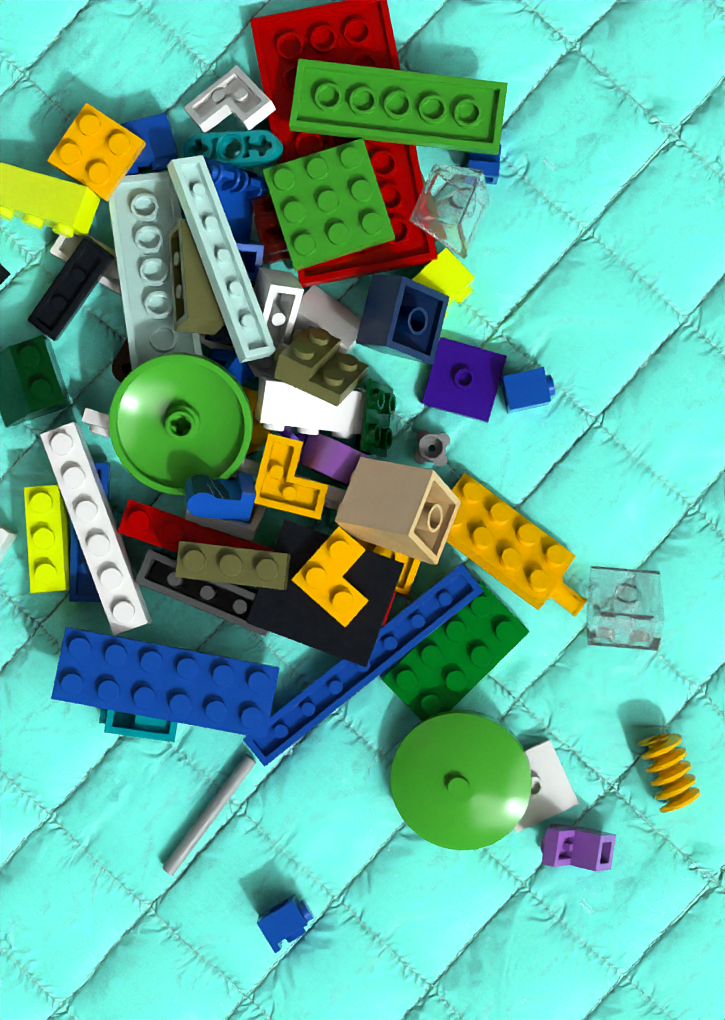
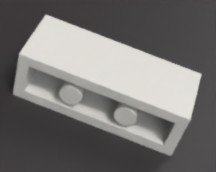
(285, 405)

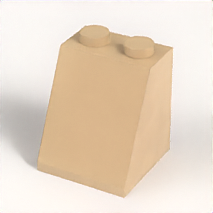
(398, 508)

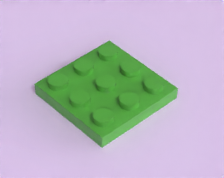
(329, 204)

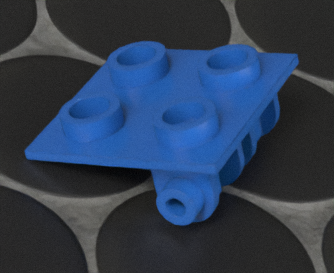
(235, 190)

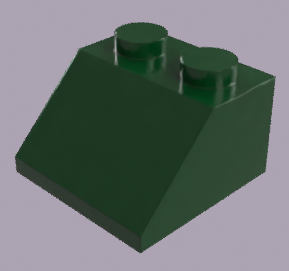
(30, 382)

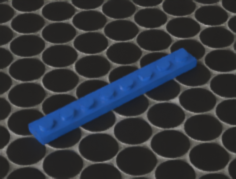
(348, 678)

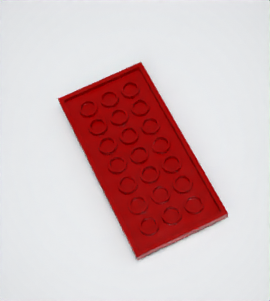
(353, 35)

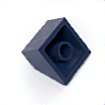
(402, 318)

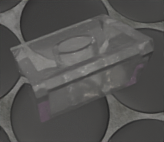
(452, 206)

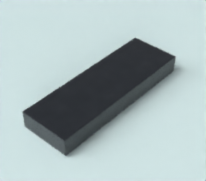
(71, 288)

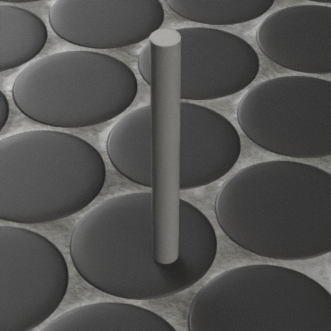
(209, 815)

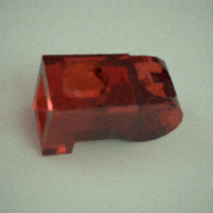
(269, 230)

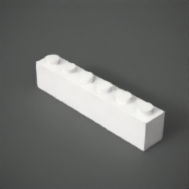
(96, 528)

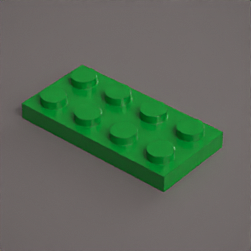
(455, 656)

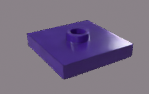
(464, 380)

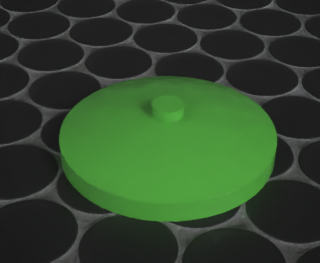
(180, 421)
(461, 780)

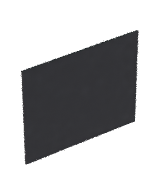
(302, 619)

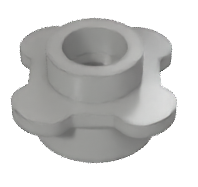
(425, 440)

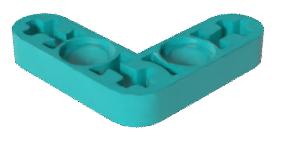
(218, 142)

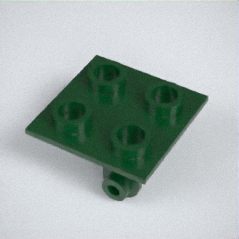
(378, 408)

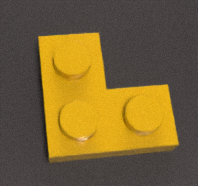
(277, 483)
(324, 578)

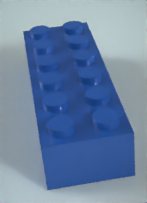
(165, 682)

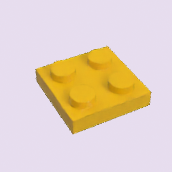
(96, 152)

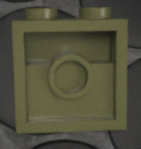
(317, 367)

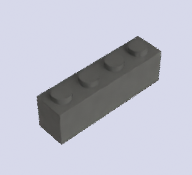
(217, 598)

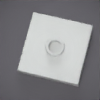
(550, 786)

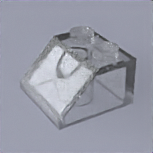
(625, 608)

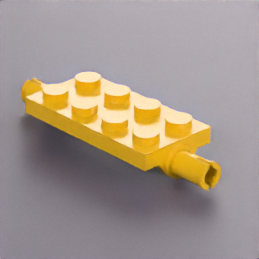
(511, 548)

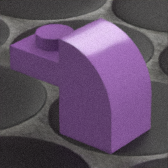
(330, 458)
(577, 847)

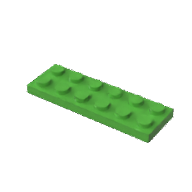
(398, 106)

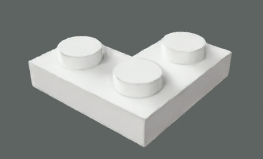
(228, 95)

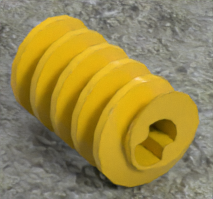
(670, 770)

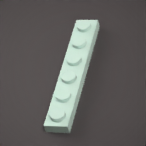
(221, 258)

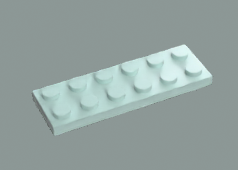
(141, 217)

